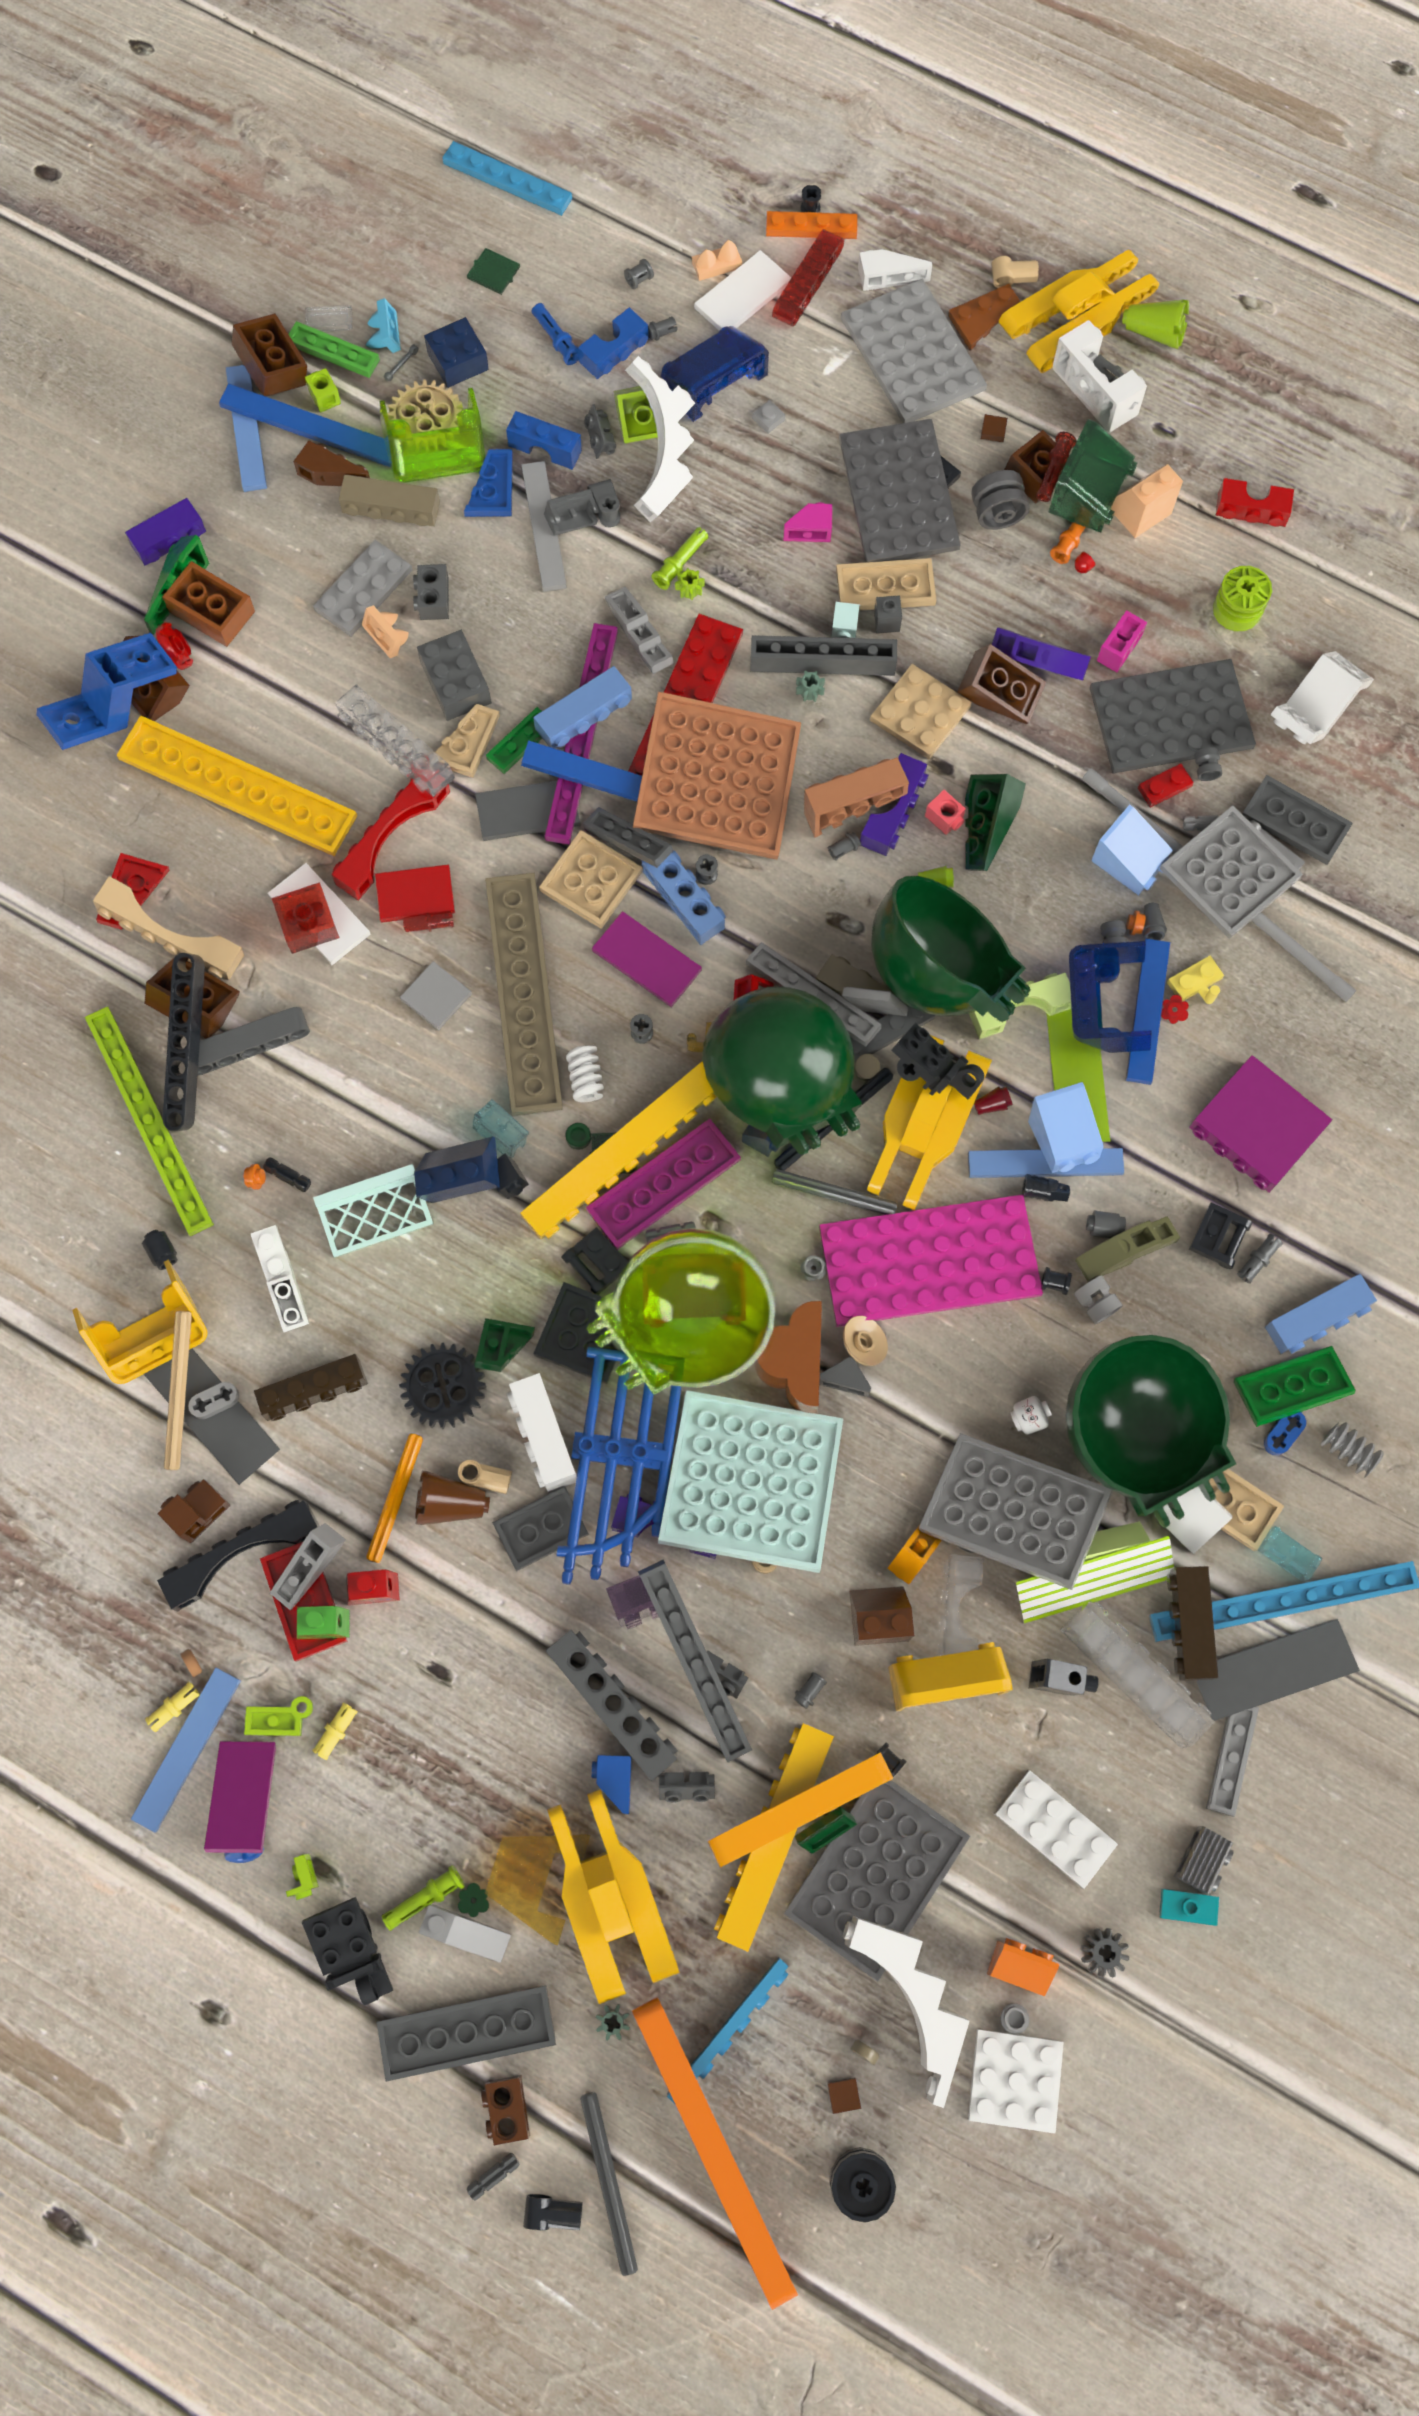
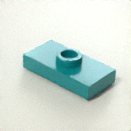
(1189, 1907)

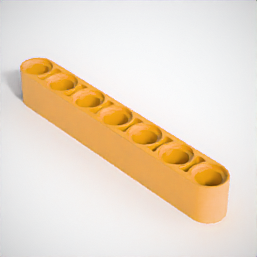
(800, 1810)

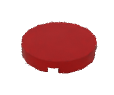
(174, 645)

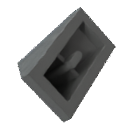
(846, 1377)

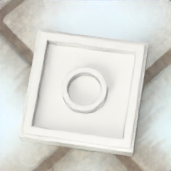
(1200, 1520)

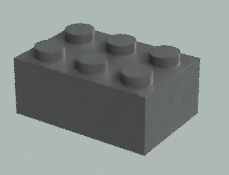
(454, 674)

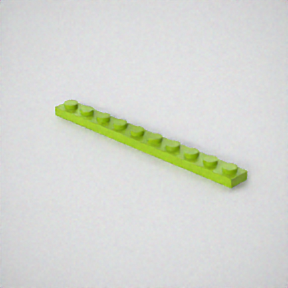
(149, 1121)

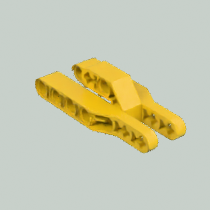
(1071, 297)
(913, 1127)
(599, 1909)

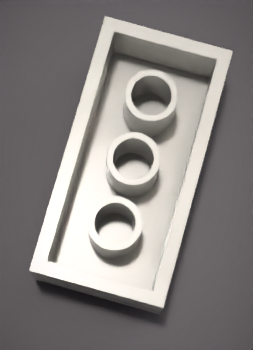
(544, 1436)

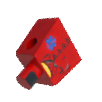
(372, 1587)

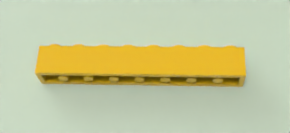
(764, 1864)

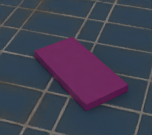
(647, 959)
(240, 1797)

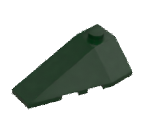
(992, 806)

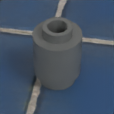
(1105, 1224)

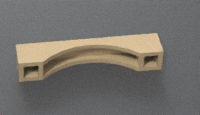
(118, 902)

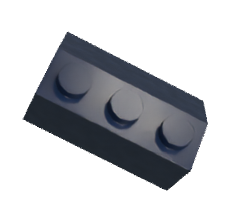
(457, 1171)

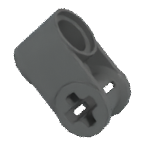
(607, 502)

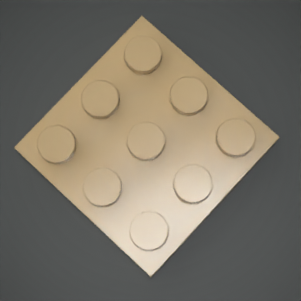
(920, 711)
(591, 879)

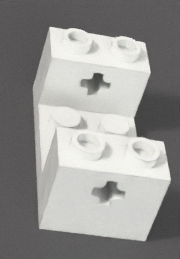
(1108, 402)

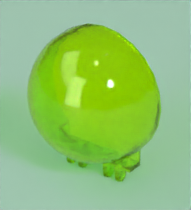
(688, 1311)

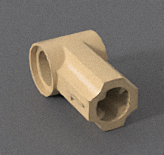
(1009, 272)
(488, 1477)

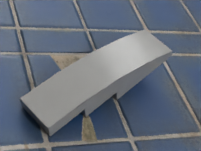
(639, 630)

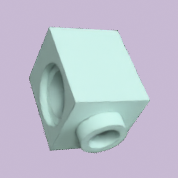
(845, 620)

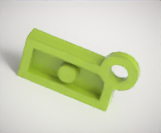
(277, 1720)

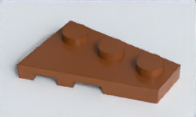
(981, 314)

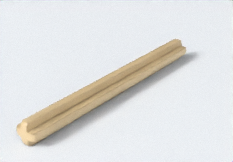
(177, 1390)

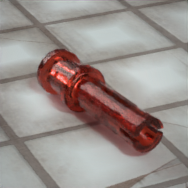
(1063, 450)

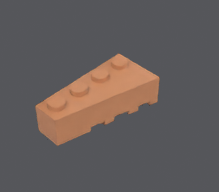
(853, 794)

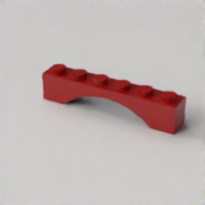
(356, 871)

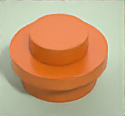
(1135, 923)
(254, 1176)

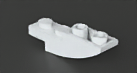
(280, 1278)

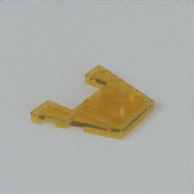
(521, 1876)

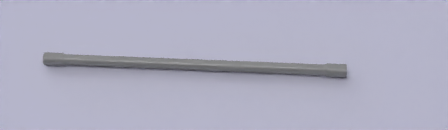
(1334, 982)

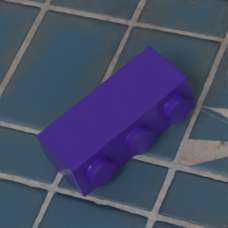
(157, 534)

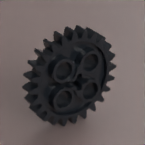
(420, 1392)

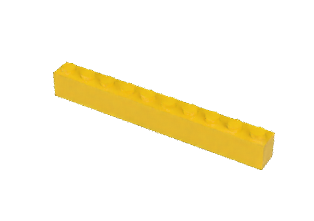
(619, 1153)

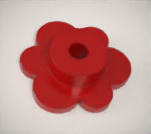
(1181, 1014)

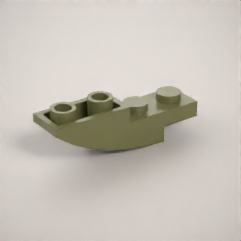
(1127, 1247)

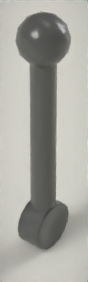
(412, 351)

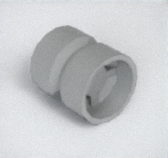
(1103, 1307)

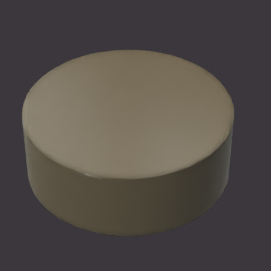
(866, 1066)
(865, 2052)

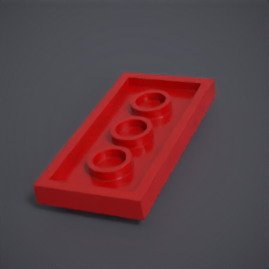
(317, 1595)

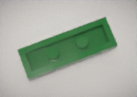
(514, 744)

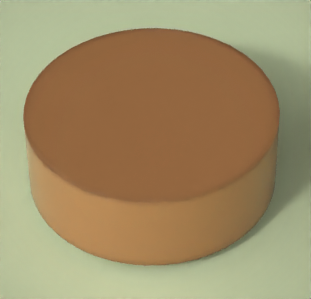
(191, 1662)

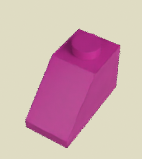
(810, 524)

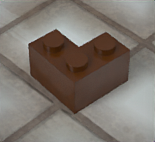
(195, 1511)

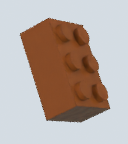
(209, 604)

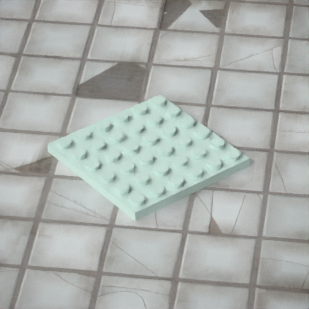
(751, 1481)

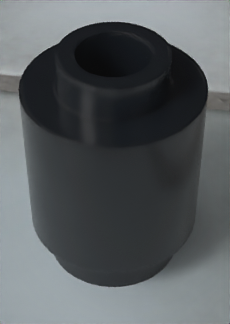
(159, 1248)

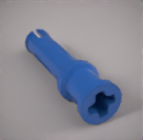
(561, 340)

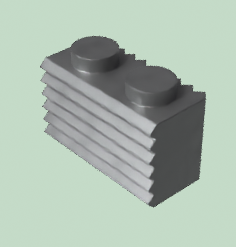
(1204, 1860)

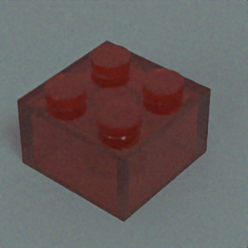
(305, 918)

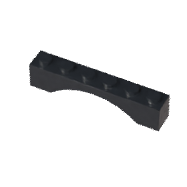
(188, 1583)

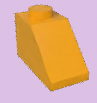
(913, 1555)

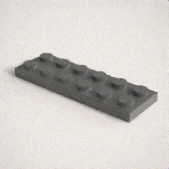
(466, 2033)

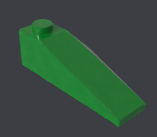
(179, 556)

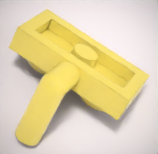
(1197, 980)

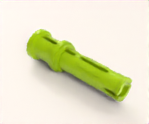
(675, 563)
(434, 1891)

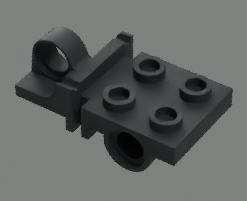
(926, 1058)
(345, 1949)

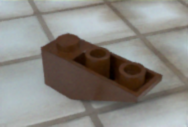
(325, 467)

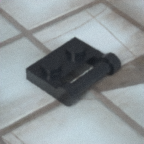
(1212, 1232)
(602, 1255)

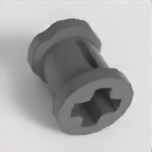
(638, 273)
(702, 874)
(635, 1025)

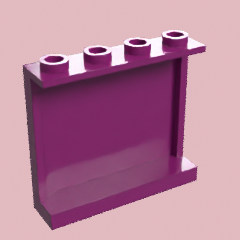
(1260, 1124)

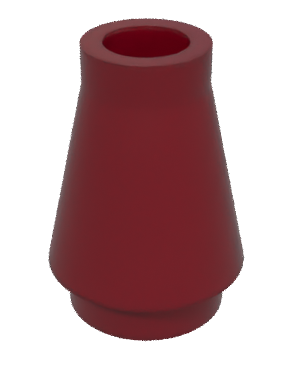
(994, 1101)

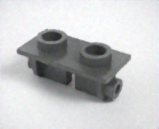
(598, 427)
(730, 1678)
(674, 1789)

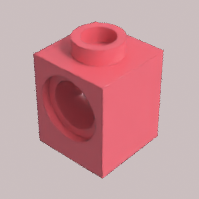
(945, 803)

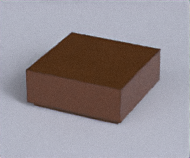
(994, 428)
(844, 2095)

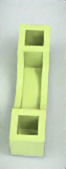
(1050, 995)

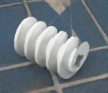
(583, 1074)

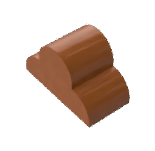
(793, 1358)

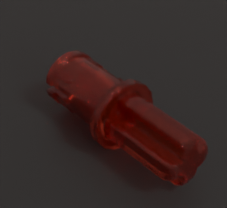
(427, 922)

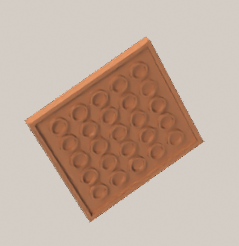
(717, 775)

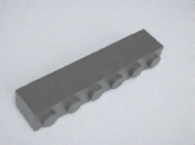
(823, 655)

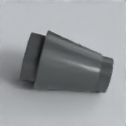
(1154, 922)

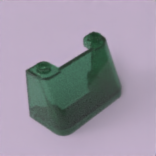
(1092, 478)

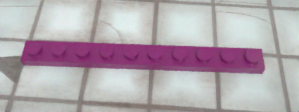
(568, 793)

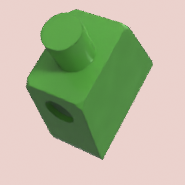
(322, 1622)

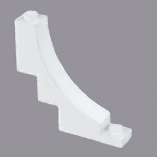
(938, 2029)

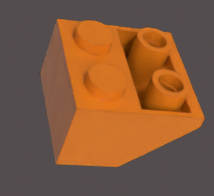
(1024, 1969)

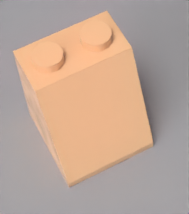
(1148, 500)

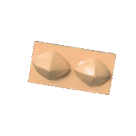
(717, 261)
(380, 629)

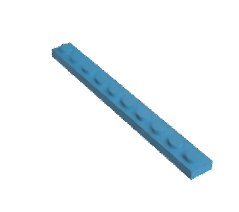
(1300, 1598)

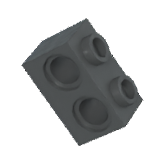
(431, 592)

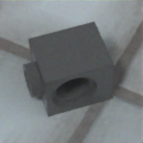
(888, 614)

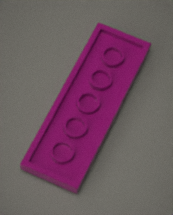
(663, 1184)

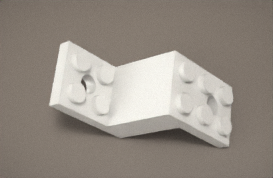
(1321, 698)

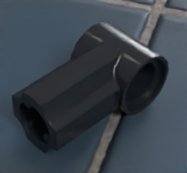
(546, 2213)

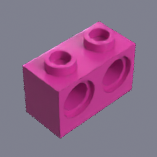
(1121, 641)

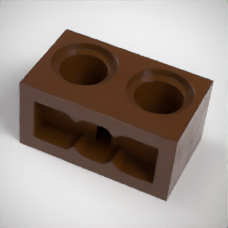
(514, 2109)

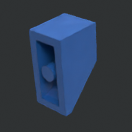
(614, 1779)

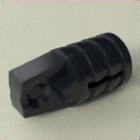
(1045, 1189)

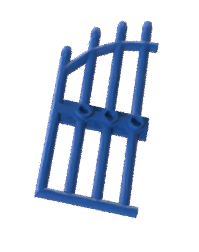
(617, 1451)

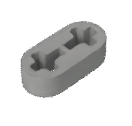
(211, 1395)

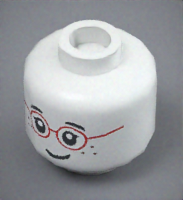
(1031, 1415)

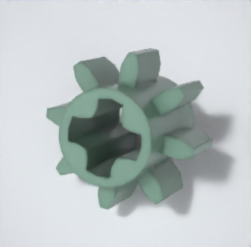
(804, 683)
(605, 2025)

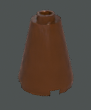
(448, 1500)

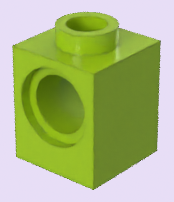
(323, 390)

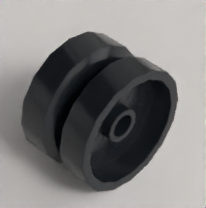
(865, 2203)

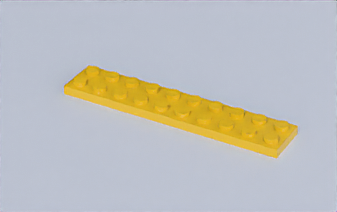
(237, 785)

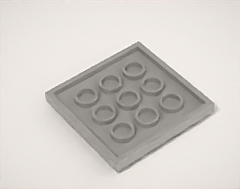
(1231, 871)

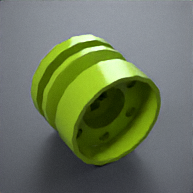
(1242, 598)

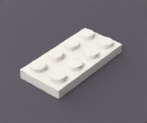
(1056, 1829)

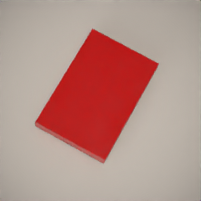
(414, 892)

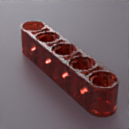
(808, 278)

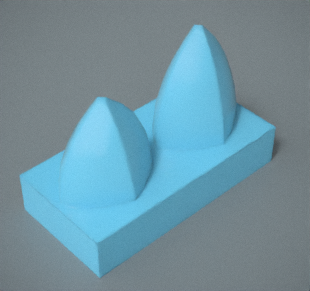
(386, 320)

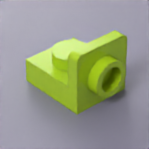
(303, 1872)

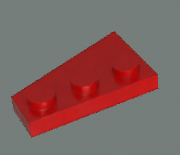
(140, 876)

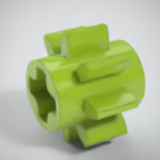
(689, 584)

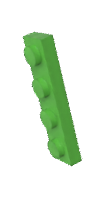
(334, 349)

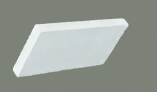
(743, 292)
(348, 925)

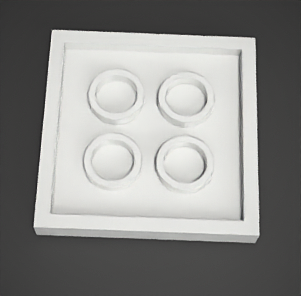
(1015, 2081)

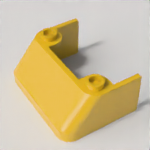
(146, 1342)
(949, 1677)

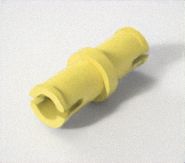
(172, 1707)
(334, 1731)

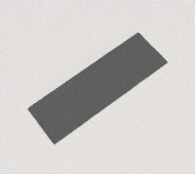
(229, 1435)
(1278, 1669)

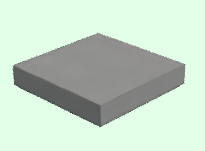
(435, 995)
(875, 1001)

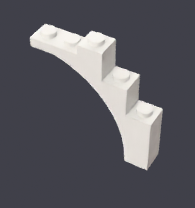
(668, 408)

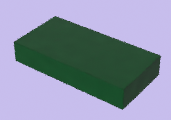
(825, 1830)

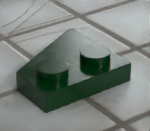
(501, 1343)

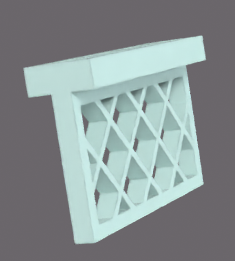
(359, 1192)

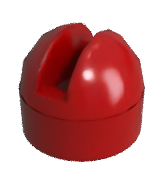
(1084, 563)

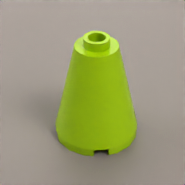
(1159, 321)

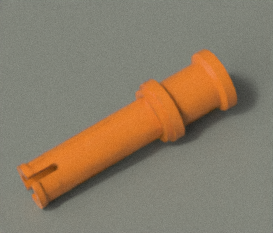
(1067, 542)

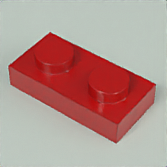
(1165, 785)

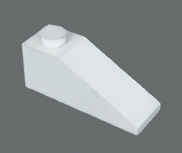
(890, 269)

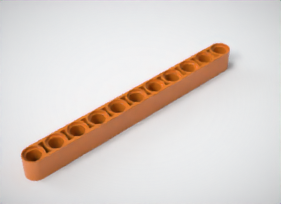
(715, 2153)

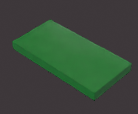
(1294, 1386)

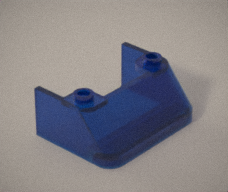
(1087, 969)

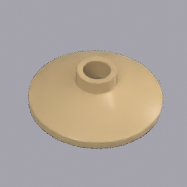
(865, 1341)

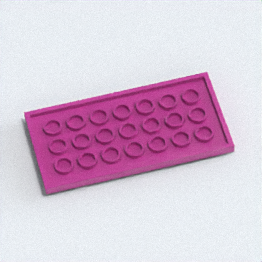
(930, 1260)

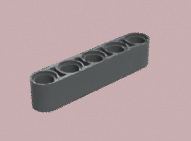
(252, 1039)

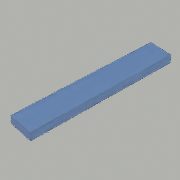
(247, 437)
(1022, 1162)
(185, 1750)

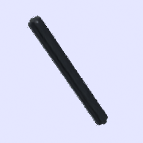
(864, 1093)

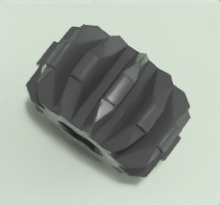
(1111, 1945)

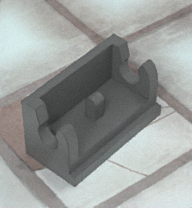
(571, 512)

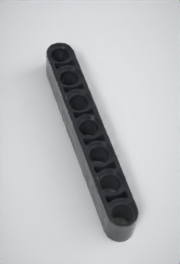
(191, 1031)

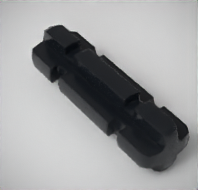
(287, 1174)

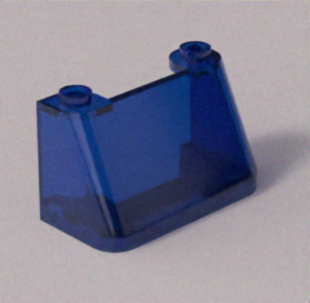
(715, 366)

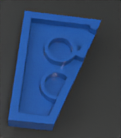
(494, 487)

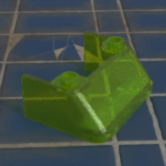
(435, 451)

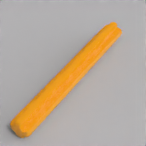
(394, 1498)

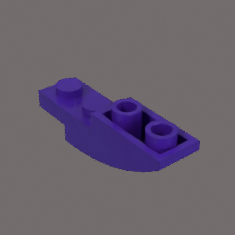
(1041, 654)

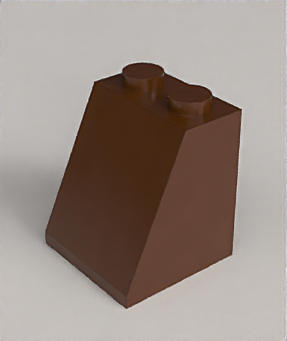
(881, 1616)

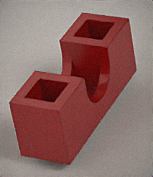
(1235, 503)

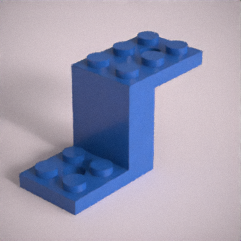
(106, 691)

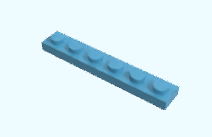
(507, 178)
(738, 2020)

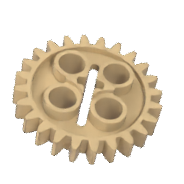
(436, 413)

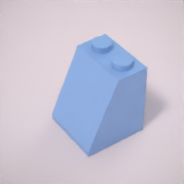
(1132, 851)
(1066, 1128)

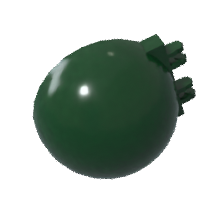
(943, 953)
(783, 1066)
(1151, 1423)

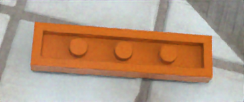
(810, 224)

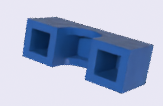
(601, 356)
(561, 444)

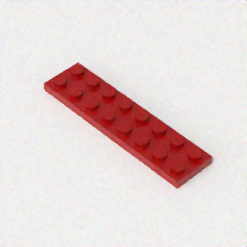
(698, 669)

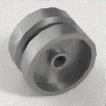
(1000, 499)

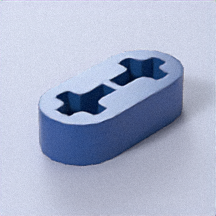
(1290, 1436)

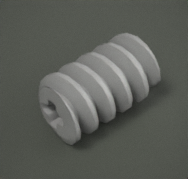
(1353, 1448)

